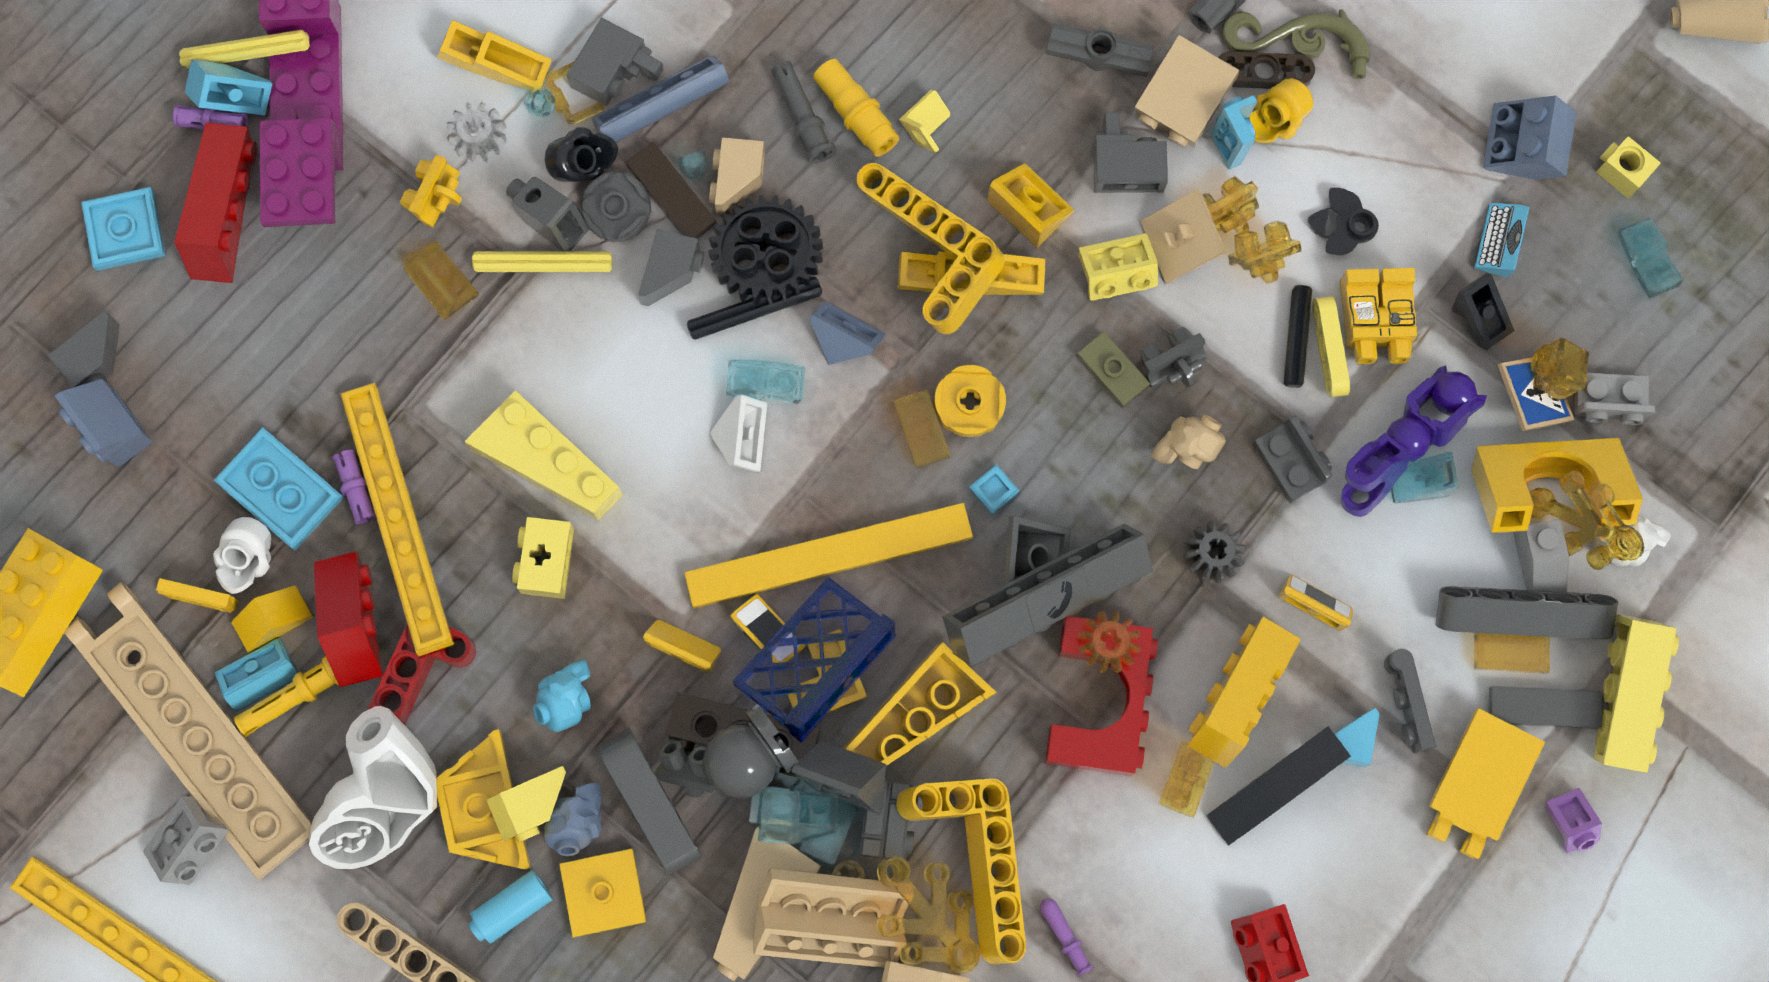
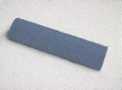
(662, 99)

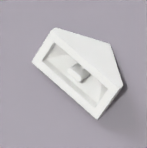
(741, 433)

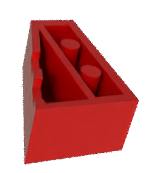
(346, 618)

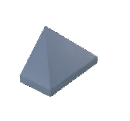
(843, 335)

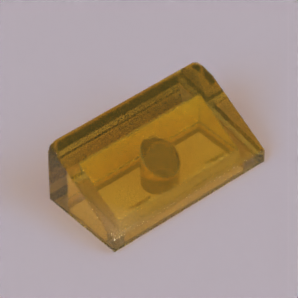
(439, 279)

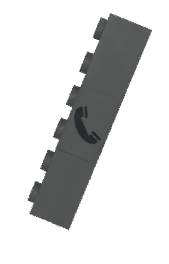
(1047, 594)

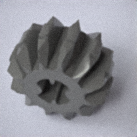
(1227, 559)

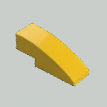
(493, 57)

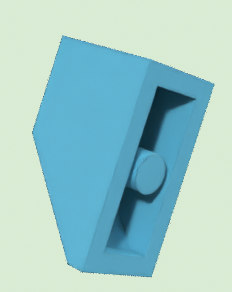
(227, 88)

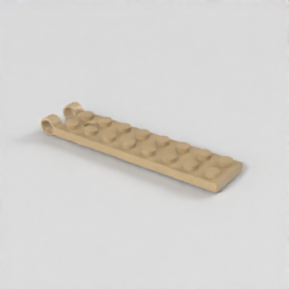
(194, 735)

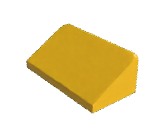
(682, 645)

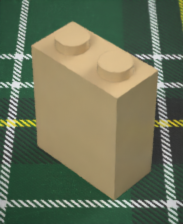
(1185, 92)

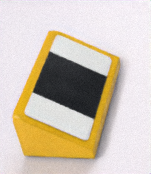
(1316, 603)
(760, 625)

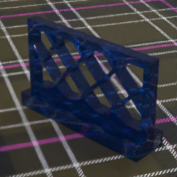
(843, 669)

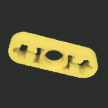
(1331, 346)

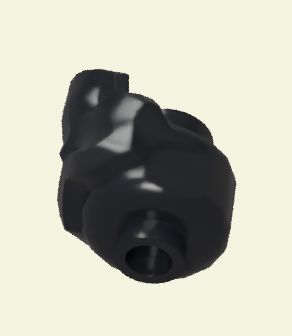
(580, 155)

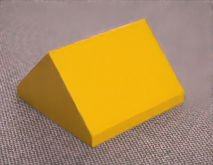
(1028, 203)

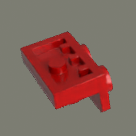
(1269, 946)

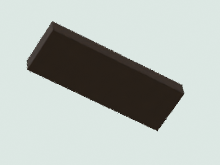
(671, 192)

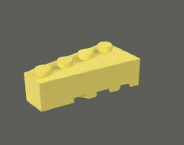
(1635, 692)

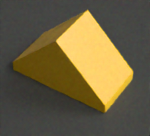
(271, 617)

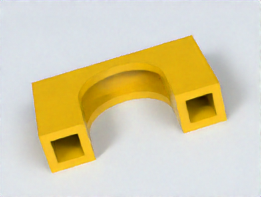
(1506, 468)

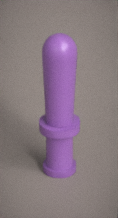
(1060, 927)

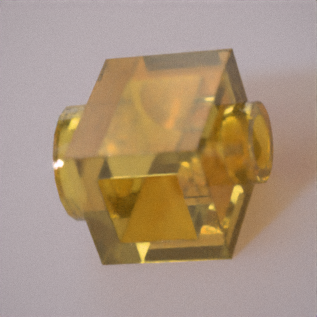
(1560, 368)

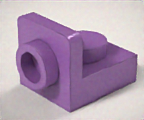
(1575, 820)

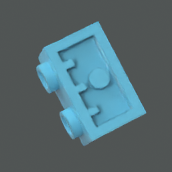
(1234, 131)

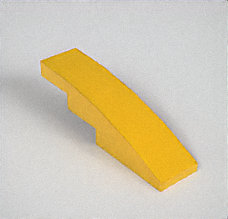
(1018, 276)

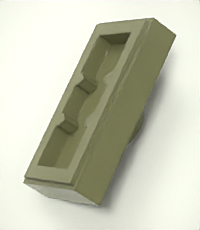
(1113, 369)

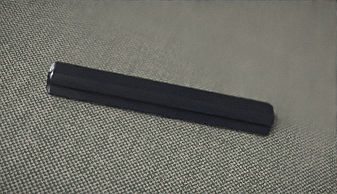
(747, 311)

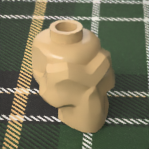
(1190, 441)

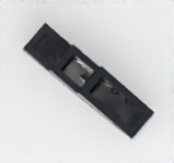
(1278, 785)

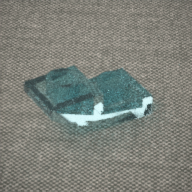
(1648, 257)
(765, 380)

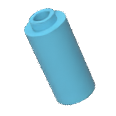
(509, 907)

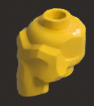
(1281, 111)

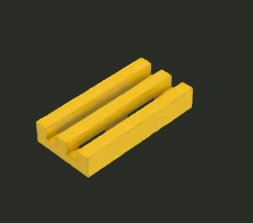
(197, 596)

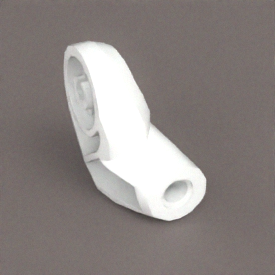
(381, 800)

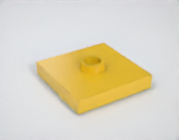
(603, 893)

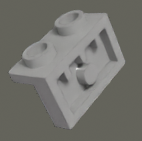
(1614, 398)
(183, 843)

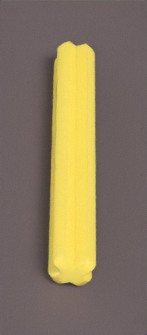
(247, 48)
(542, 261)

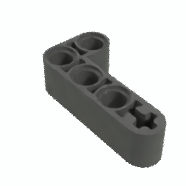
(648, 801)

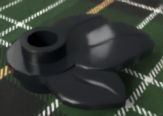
(1338, 222)

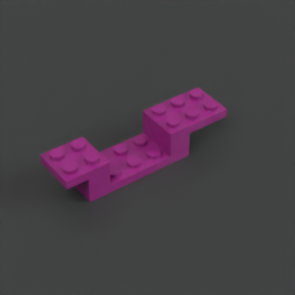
(305, 126)

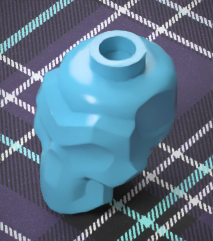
(563, 697)

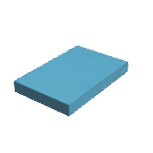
(278, 488)

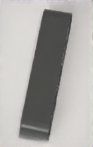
(1526, 612)

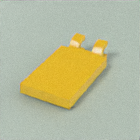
(1483, 781)

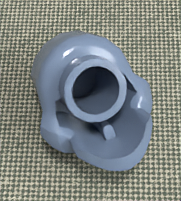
(575, 820)

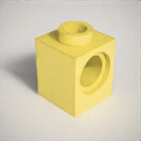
(1640, 161)

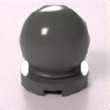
(745, 757)

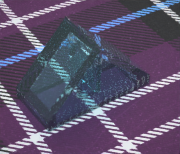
(1426, 479)

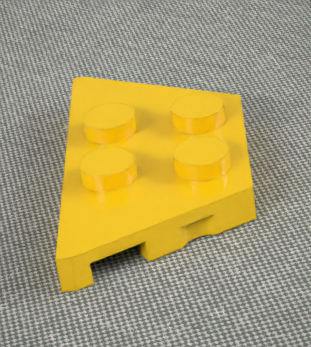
(464, 807)

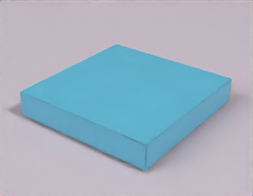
(123, 228)

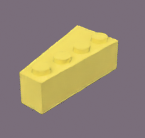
(535, 450)

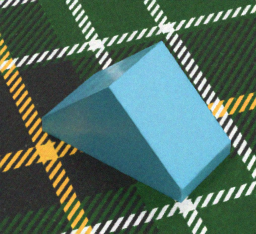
(1359, 738)

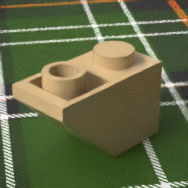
(739, 172)

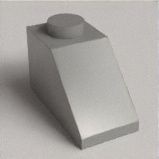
(1543, 556)

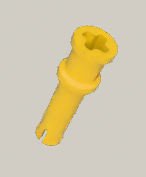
(303, 688)

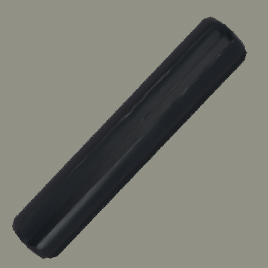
(1297, 336)

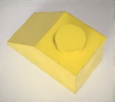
(526, 805)

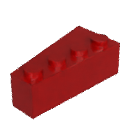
(216, 203)

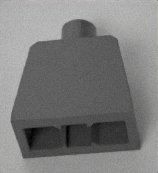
(548, 212)

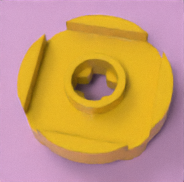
(985, 387)

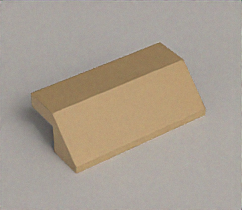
(826, 918)

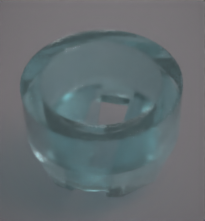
(540, 95)
(693, 162)

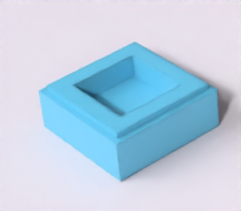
(994, 489)

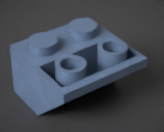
(1530, 138)
(103, 421)

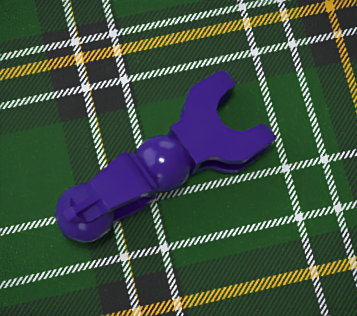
(1410, 437)

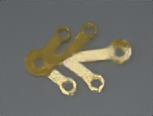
(1623, 540)
(932, 917)

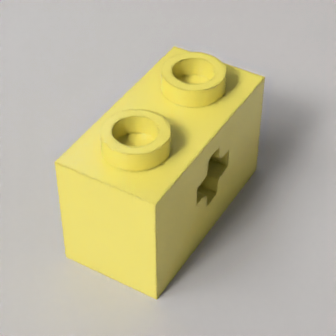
(552, 576)

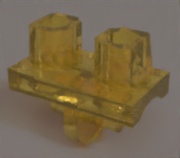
(1235, 206)
(1267, 257)
(1186, 781)

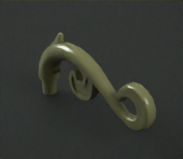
(1340, 25)

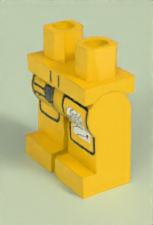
(1379, 313)

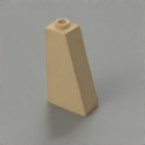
(737, 937)

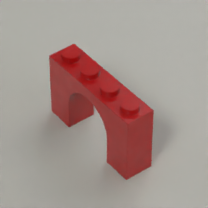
(1117, 746)

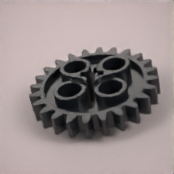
(758, 277)

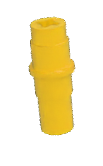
(856, 108)

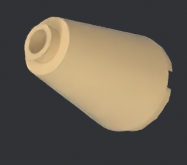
(1722, 19)

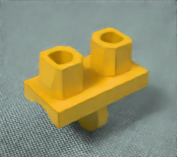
(435, 191)

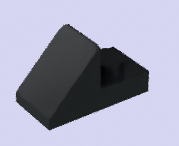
(1484, 311)

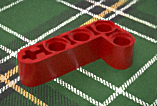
(410, 687)

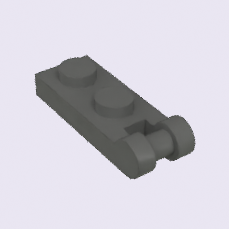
(1410, 699)

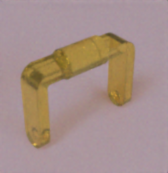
(561, 103)

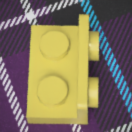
(1119, 266)

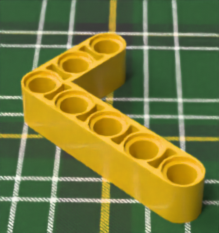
(940, 233)
(981, 856)

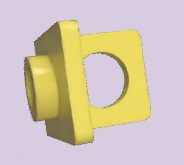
(925, 119)

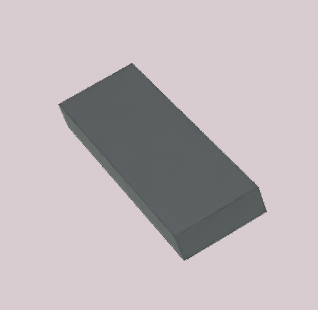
(1546, 707)

